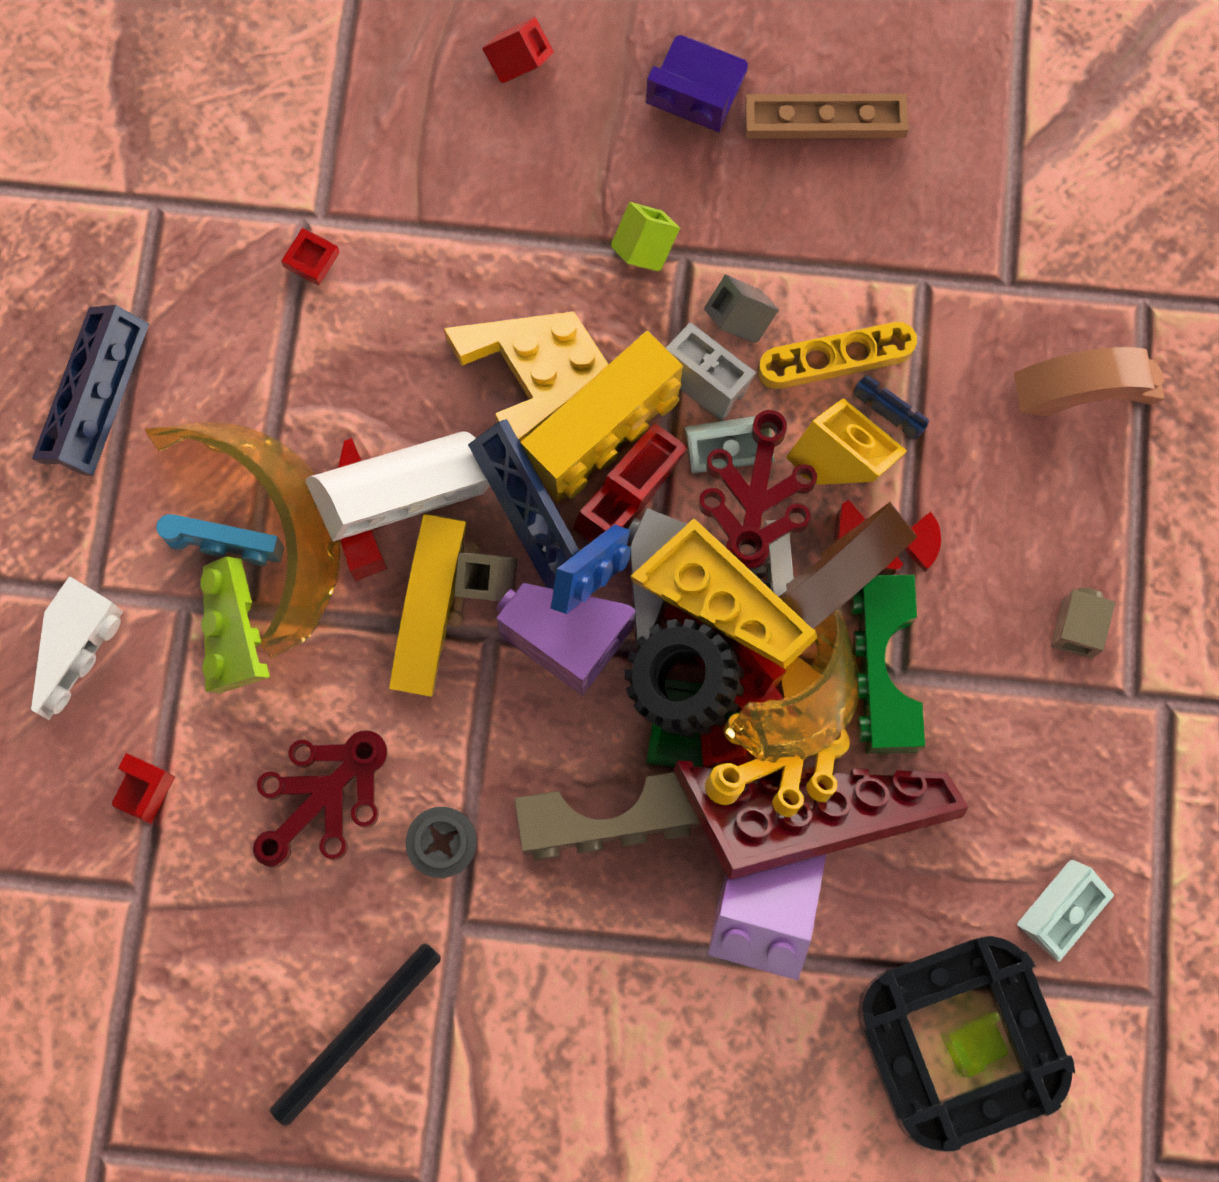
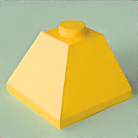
(845, 447)

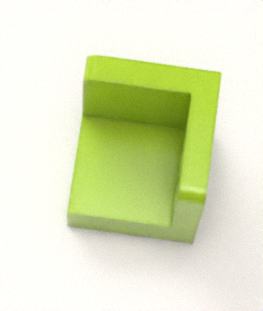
(645, 236)

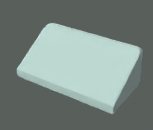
(728, 435)
(1065, 909)

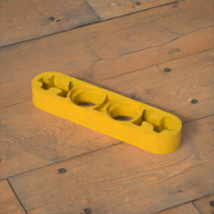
(835, 349)

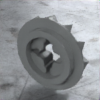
(420, 838)

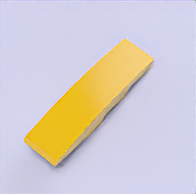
(427, 605)

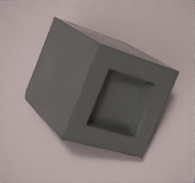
(741, 309)

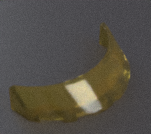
(311, 553)

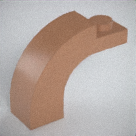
(1089, 377)

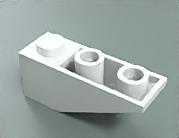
(70, 636)

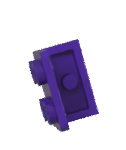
(696, 82)

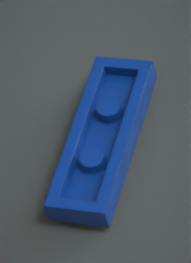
(590, 569)

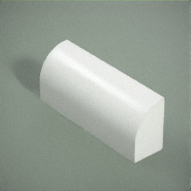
(397, 485)

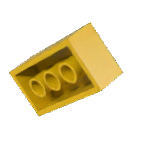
(604, 417)

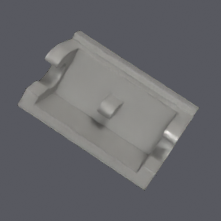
(709, 371)

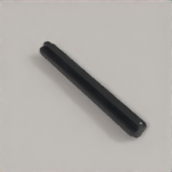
(355, 1034)

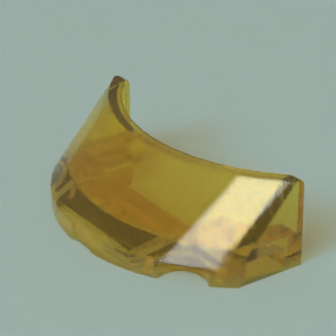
(813, 717)

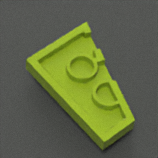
(228, 638)

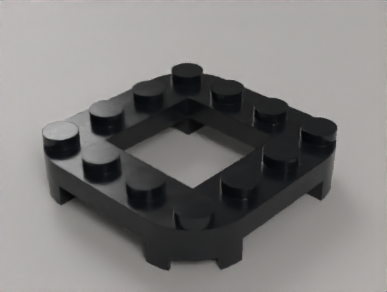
(1025, 1017)

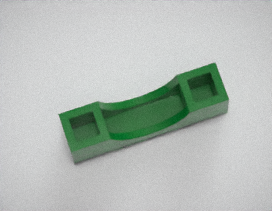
(890, 718)

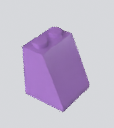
(567, 645)
(768, 917)

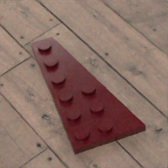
(863, 809)

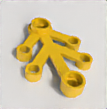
(727, 793)

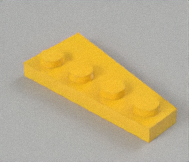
(718, 589)

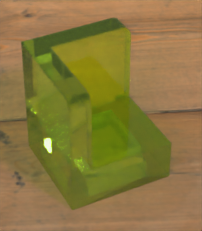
(975, 1044)

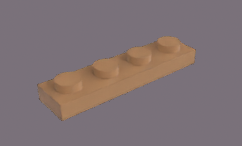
(826, 116)

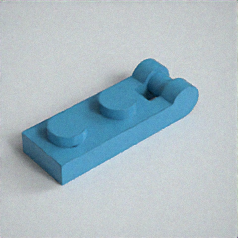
(218, 539)

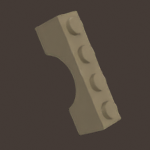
(551, 825)

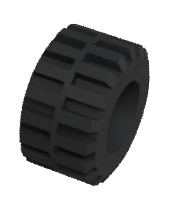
(656, 659)

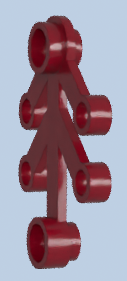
(756, 498)
(325, 793)

